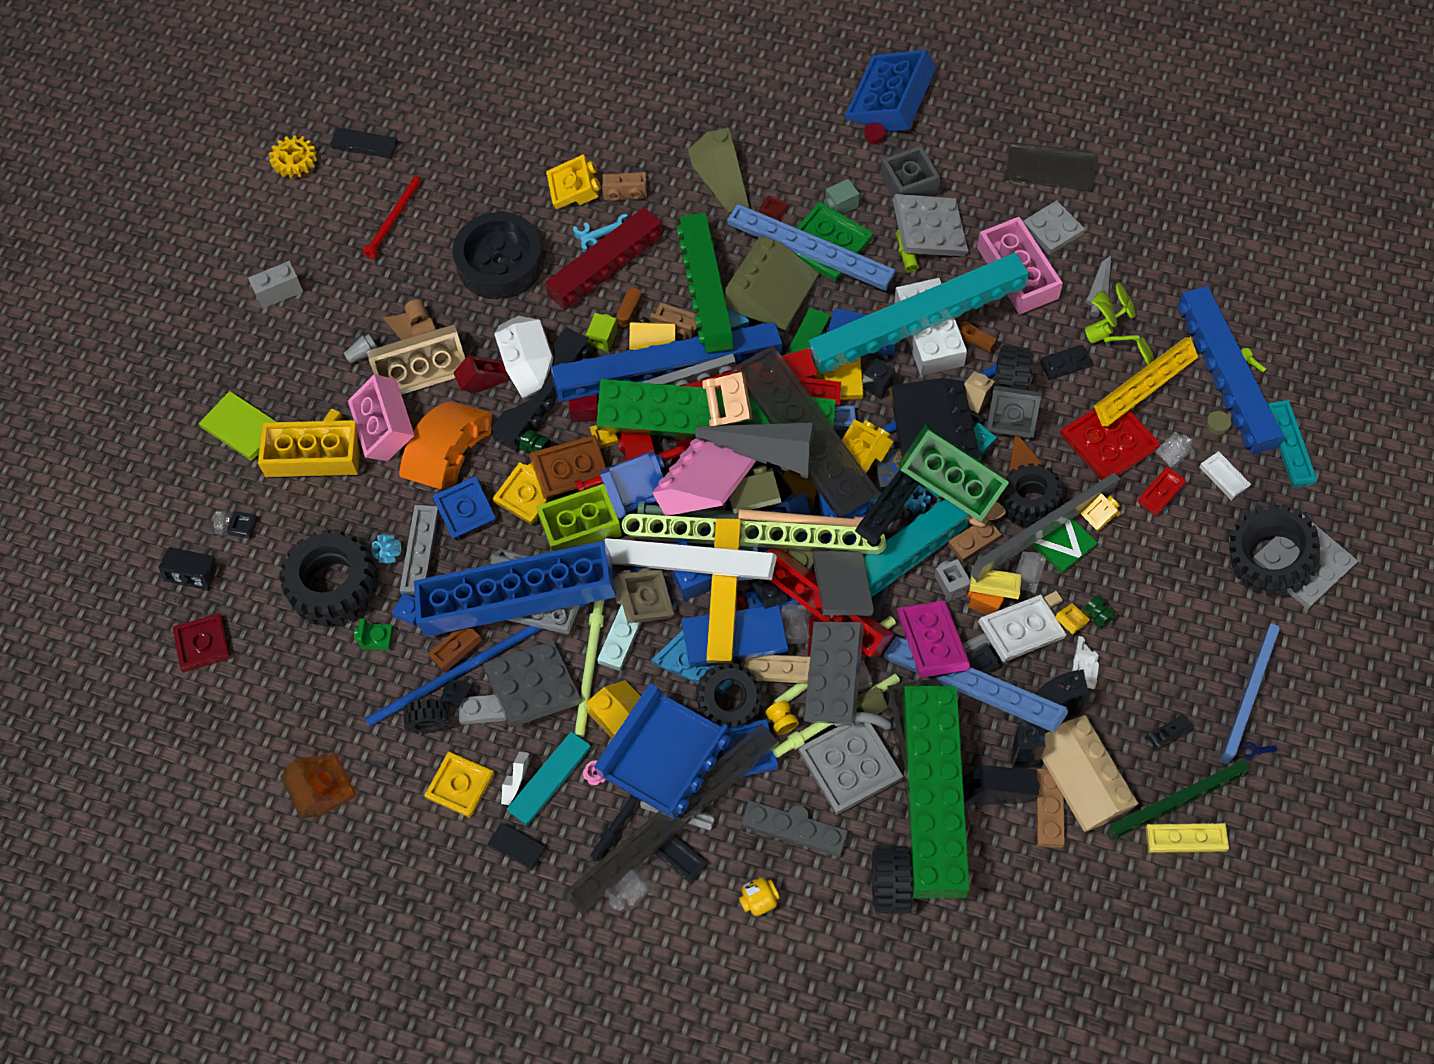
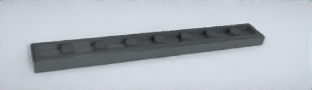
(1042, 527)

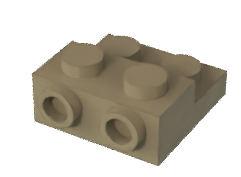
(643, 595)

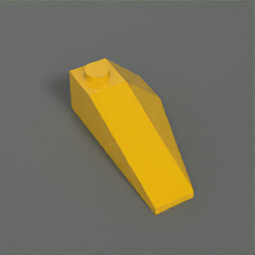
(612, 706)

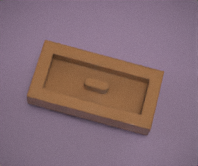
(974, 540)

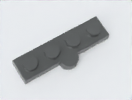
(794, 828)

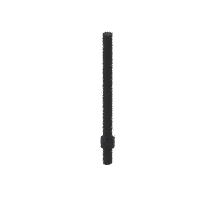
(608, 835)

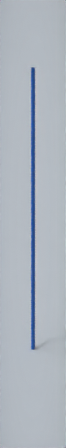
(521, 635)

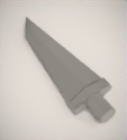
(1100, 283)

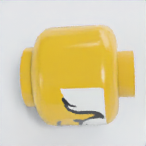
(759, 896)

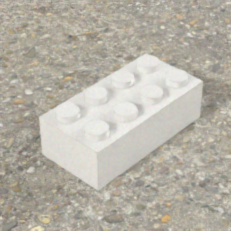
(938, 346)

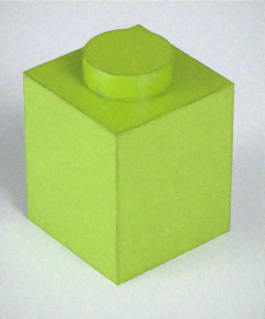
(602, 332)

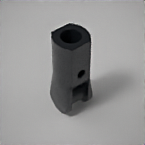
(1170, 731)

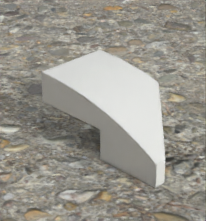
(1086, 660)
(512, 783)

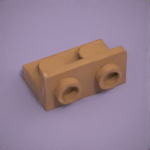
(624, 186)

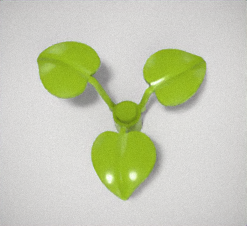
(1103, 328)

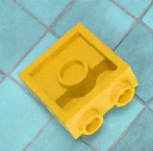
(573, 182)
(867, 443)

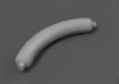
(873, 719)

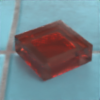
(773, 208)

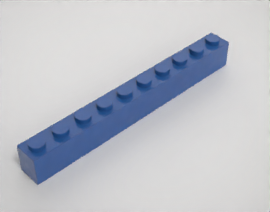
(639, 365)

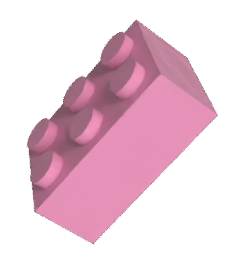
(381, 418)

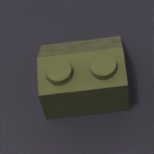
(755, 490)

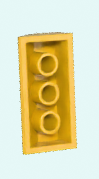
(309, 448)

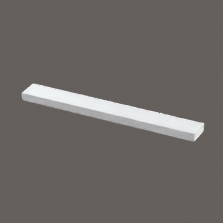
(692, 558)

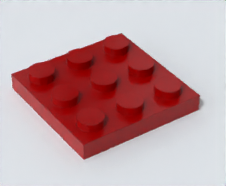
(1110, 447)

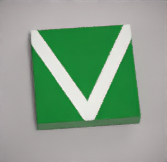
(1065, 545)

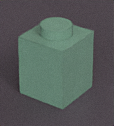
(842, 197)

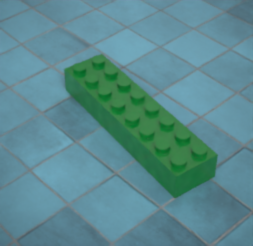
(935, 792)

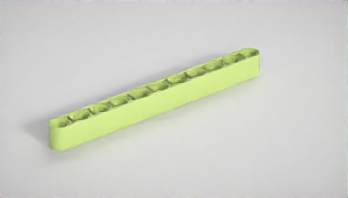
(764, 538)

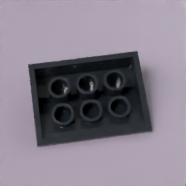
(938, 404)

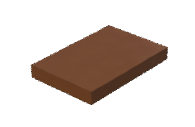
(565, 463)

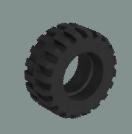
(317, 553)

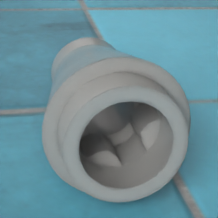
(360, 348)

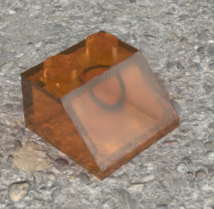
(317, 785)

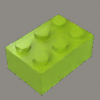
(579, 519)

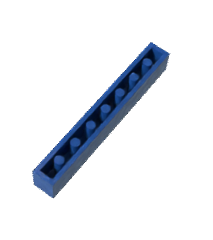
(1230, 371)

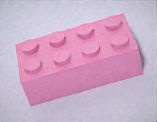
(1012, 237)

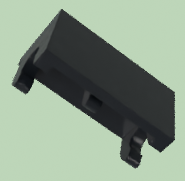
(188, 568)

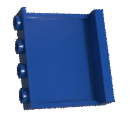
(662, 752)

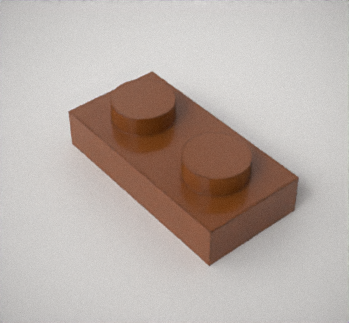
(454, 648)

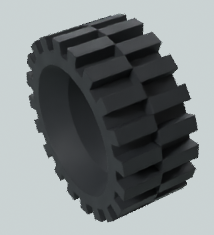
(1274, 523)

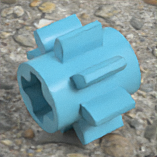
(386, 548)

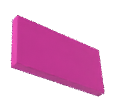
(932, 639)

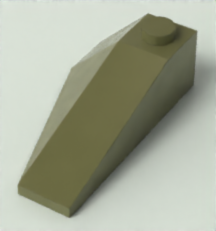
(718, 166)

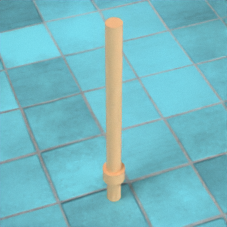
(797, 518)

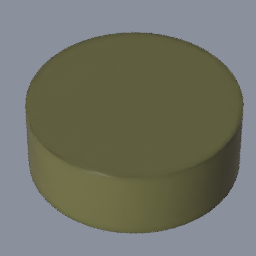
(1218, 423)

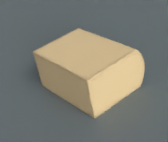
(1053, 599)

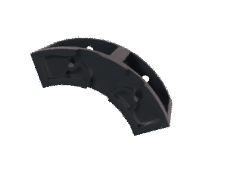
(1030, 738)

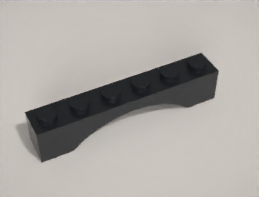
(516, 421)

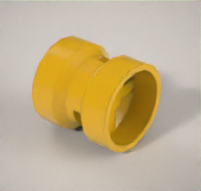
(782, 717)

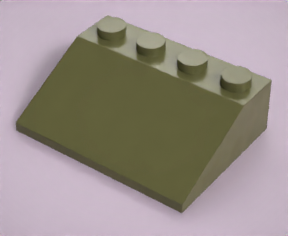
(770, 284)

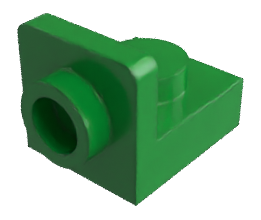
(373, 636)

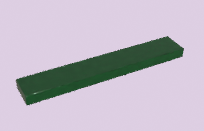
(1177, 800)

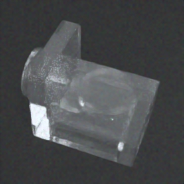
(1175, 449)

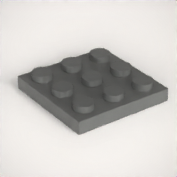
(531, 684)

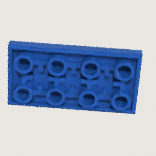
(756, 634)

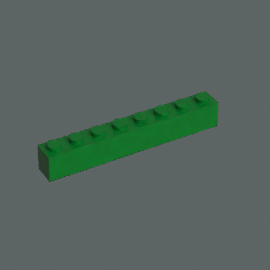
(705, 283)

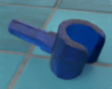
(1257, 750)

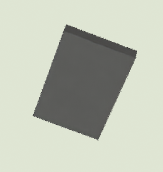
(842, 583)

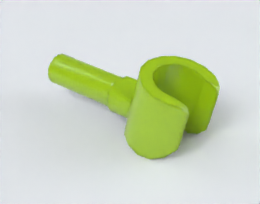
(1247, 353)

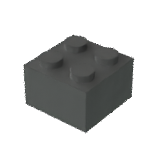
(910, 173)

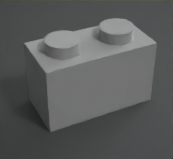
(275, 284)

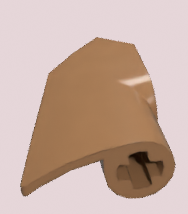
(413, 322)

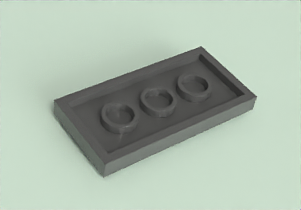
(834, 672)

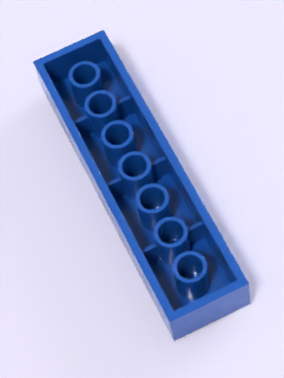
(514, 588)

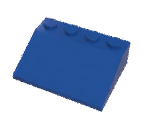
(892, 89)

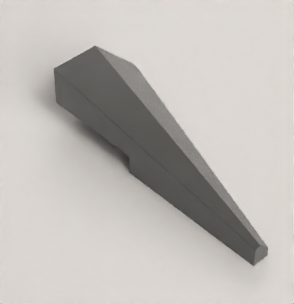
(773, 443)

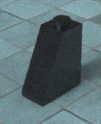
(1000, 785)

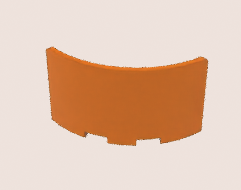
(439, 443)

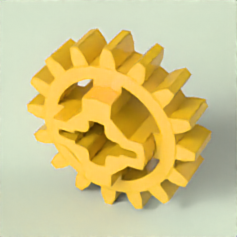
(292, 156)

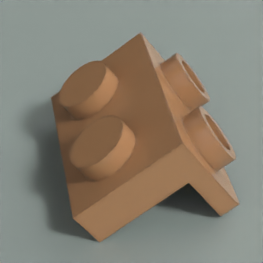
(683, 319)

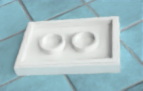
(1022, 628)

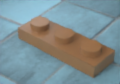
(1049, 812)

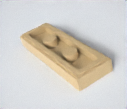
(778, 668)

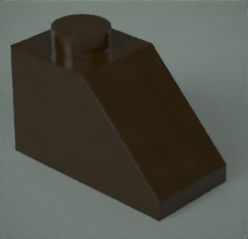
(792, 484)

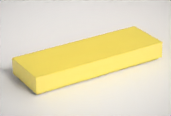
(1187, 837)

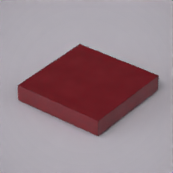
(201, 642)

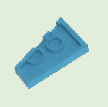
(675, 660)

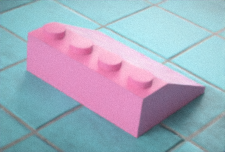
(701, 478)

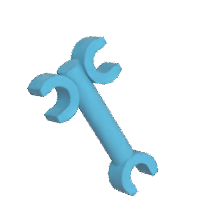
(589, 238)

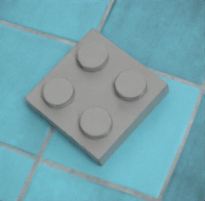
(1053, 227)

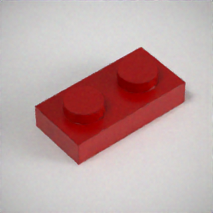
(822, 388)
(1161, 491)

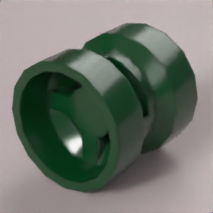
(532, 442)
(1101, 614)

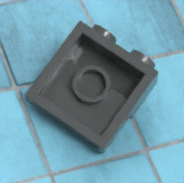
(1013, 411)

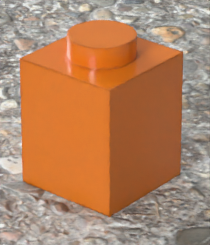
(985, 602)

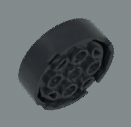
(496, 237)

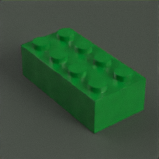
(953, 473)

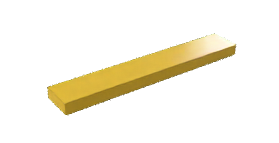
(1146, 381)
(723, 597)

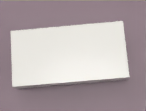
(1225, 475)

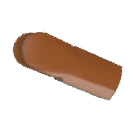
(628, 307)
(977, 337)

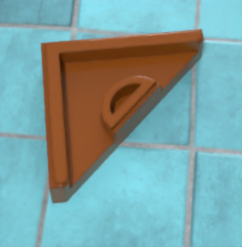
(1021, 455)

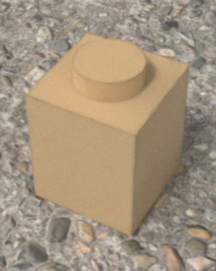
(978, 391)

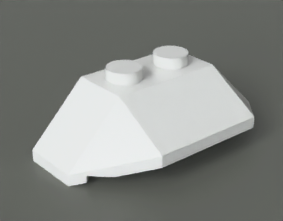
(525, 353)

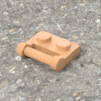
(734, 397)

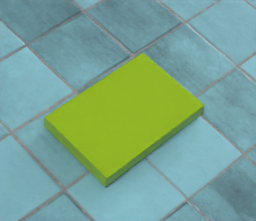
(236, 425)

